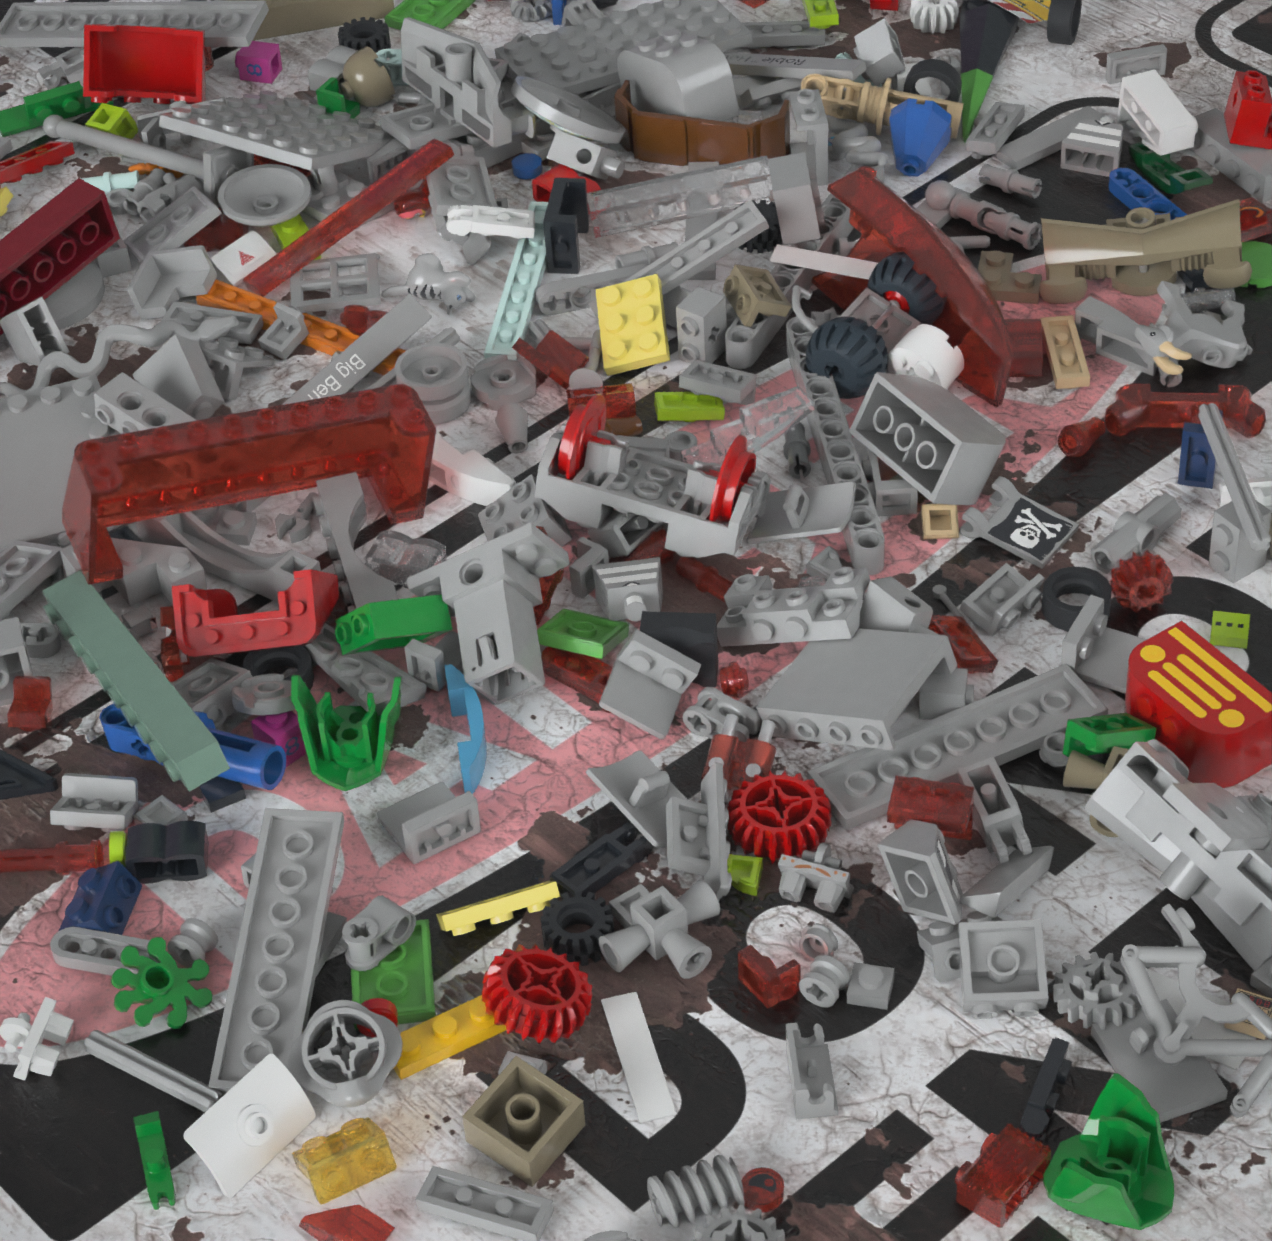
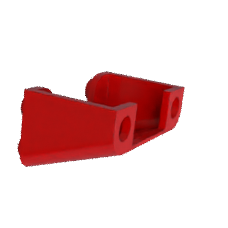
(143, 63)

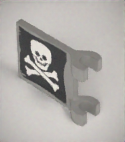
(1020, 525)

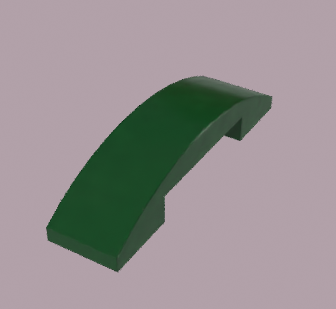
(1165, 173)

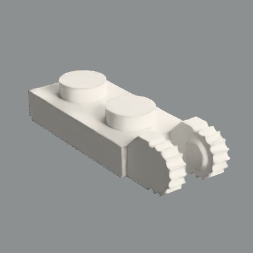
(491, 221)

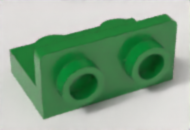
(1103, 732)

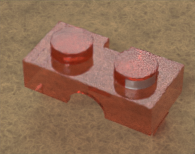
(171, 655)

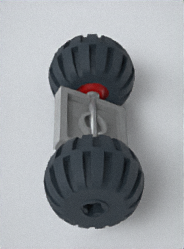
(865, 333)

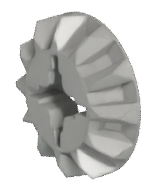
(525, 11)

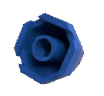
(918, 135)

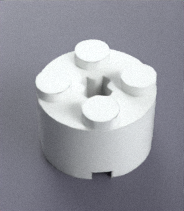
(926, 355)

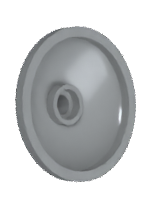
(264, 195)

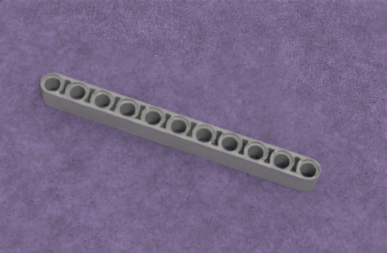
(747, 343)
(837, 452)

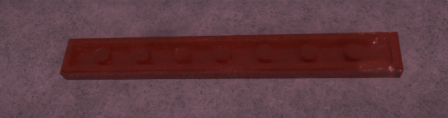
(348, 217)

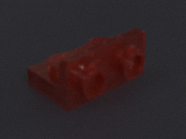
(618, 398)
(966, 645)

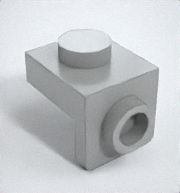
(285, 332)

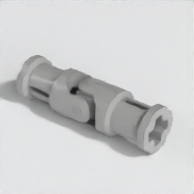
(993, 221)

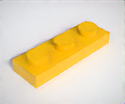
(445, 1036)

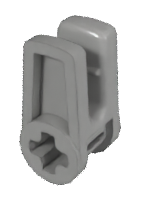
(713, 715)

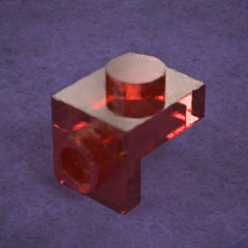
(31, 703)

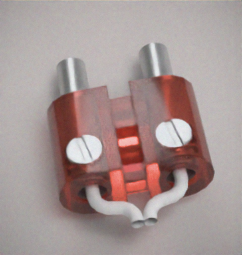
(740, 758)

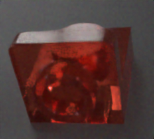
(766, 981)

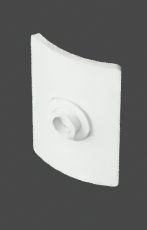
(250, 1124)

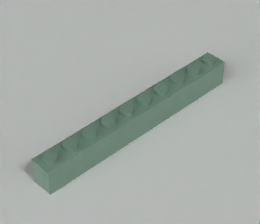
(134, 682)

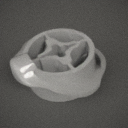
(356, 1089)

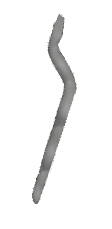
(854, 139)
(160, 333)

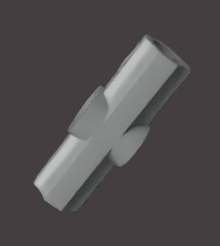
(1136, 532)

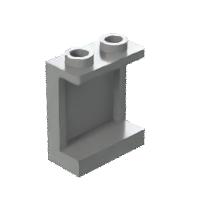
(811, 117)

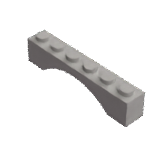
(344, 513)
(249, 569)

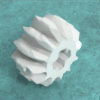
(934, 15)

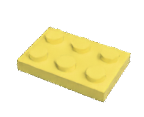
(632, 325)

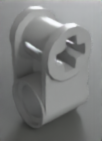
(376, 933)

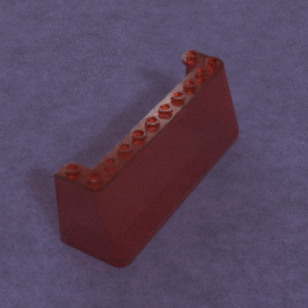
(244, 458)

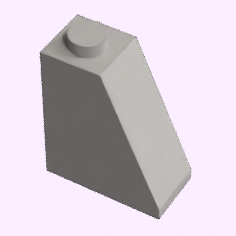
(182, 377)

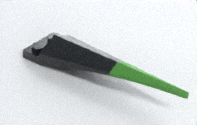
(983, 42)

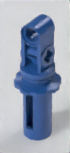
(249, 759)

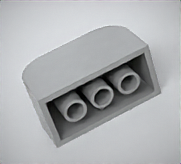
(679, 77)
(928, 437)

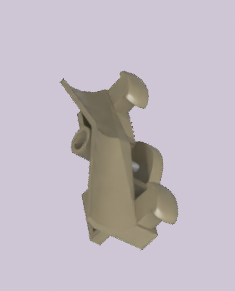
(1143, 252)

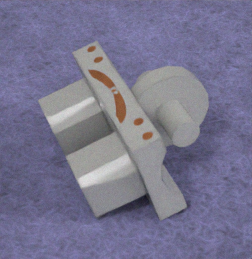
(817, 872)

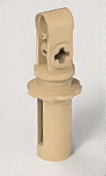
(869, 102)

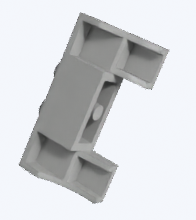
(792, 614)

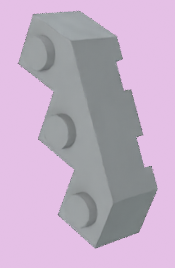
(146, 569)

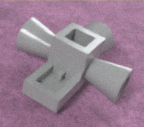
(660, 927)

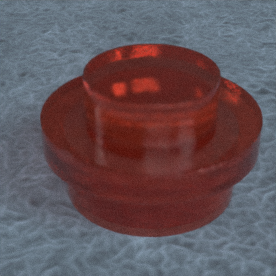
(734, 680)

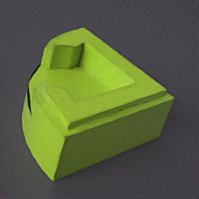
(745, 873)

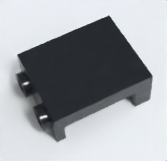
(563, 220)

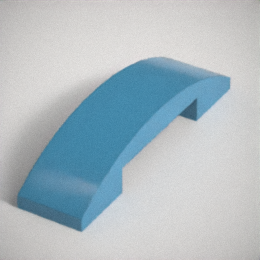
(472, 753)

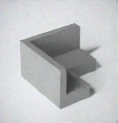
(169, 276)

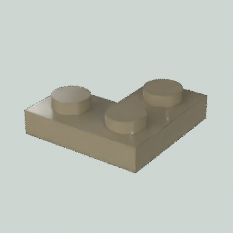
(1007, 285)

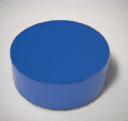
(527, 166)

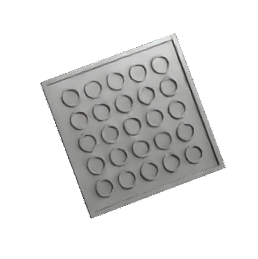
(280, 129)

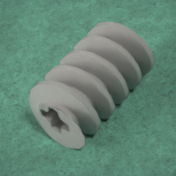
(695, 1190)

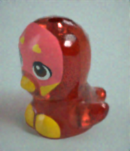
(413, 202)

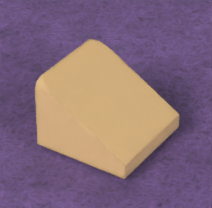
(939, 521)

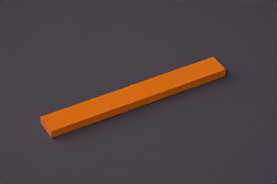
(322, 334)

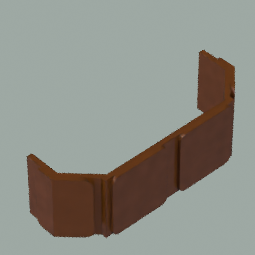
(688, 139)

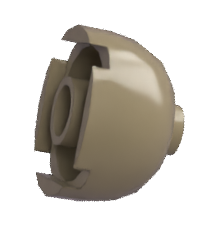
(366, 79)

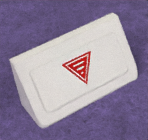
(241, 258)

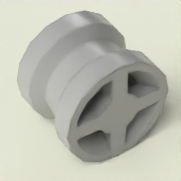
(193, 942)
(824, 981)

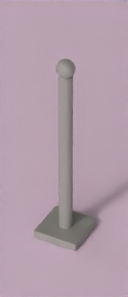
(214, 168)

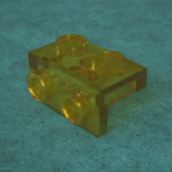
(345, 1159)

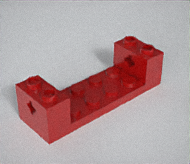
(1249, 110)

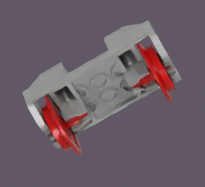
(610, 476)

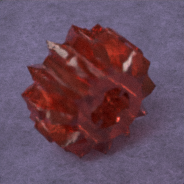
(1141, 581)

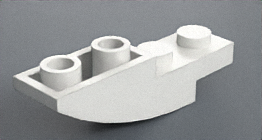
(467, 474)

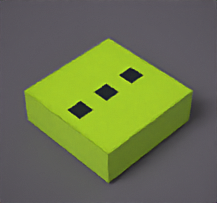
(1230, 629)

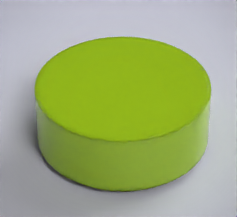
(117, 846)

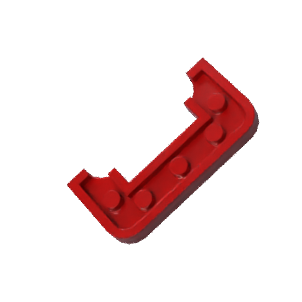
(210, 622)

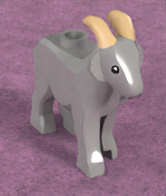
(1194, 334)

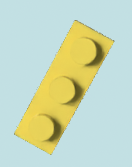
(498, 908)

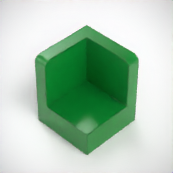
(329, 96)

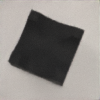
(689, 634)

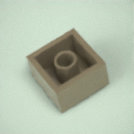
(524, 1121)

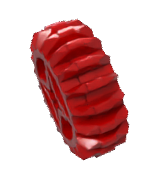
(779, 816)
(536, 993)

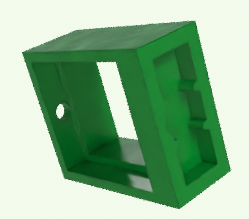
(392, 624)

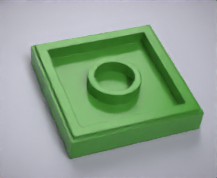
(582, 633)

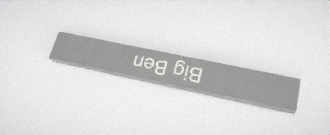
(365, 352)

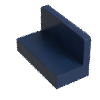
(1196, 458)

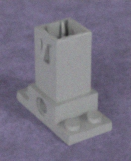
(493, 604)

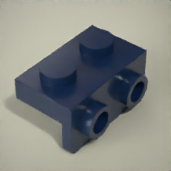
(103, 899)

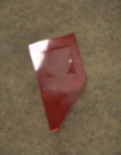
(347, 1224)

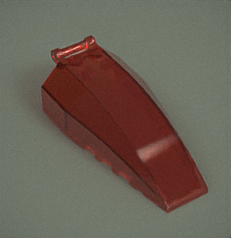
(970, 313)

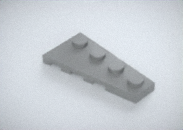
(363, 673)

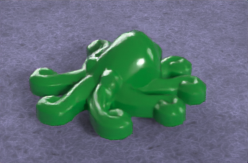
(159, 985)

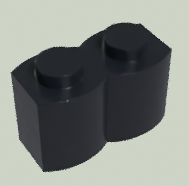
(167, 852)

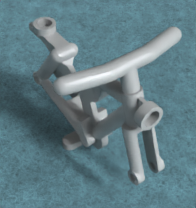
(1173, 1041)

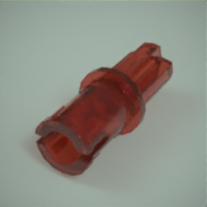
(704, 577)

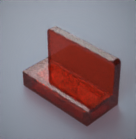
(553, 357)

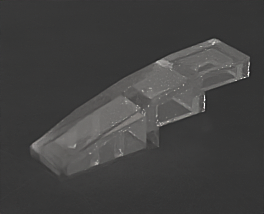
(758, 421)

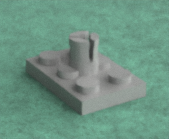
(330, 191)

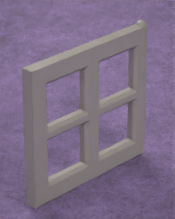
(334, 282)

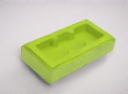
(687, 407)

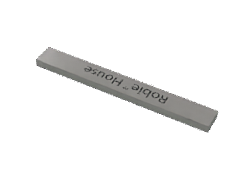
(793, 66)

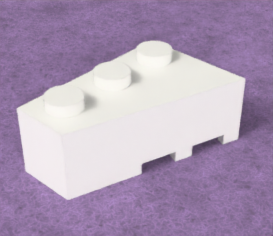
(1155, 114)

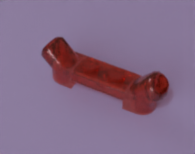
(1140, 407)

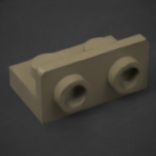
(754, 291)

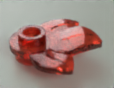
(359, 318)

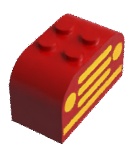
(1201, 706)

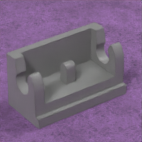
(810, 1073)

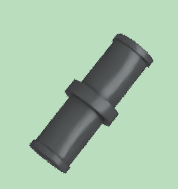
(797, 451)

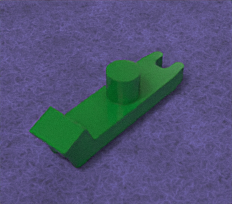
(155, 1159)

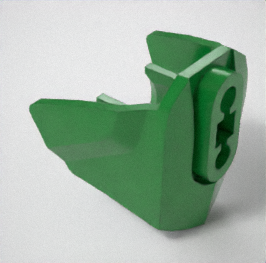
(346, 742)
(1116, 1164)

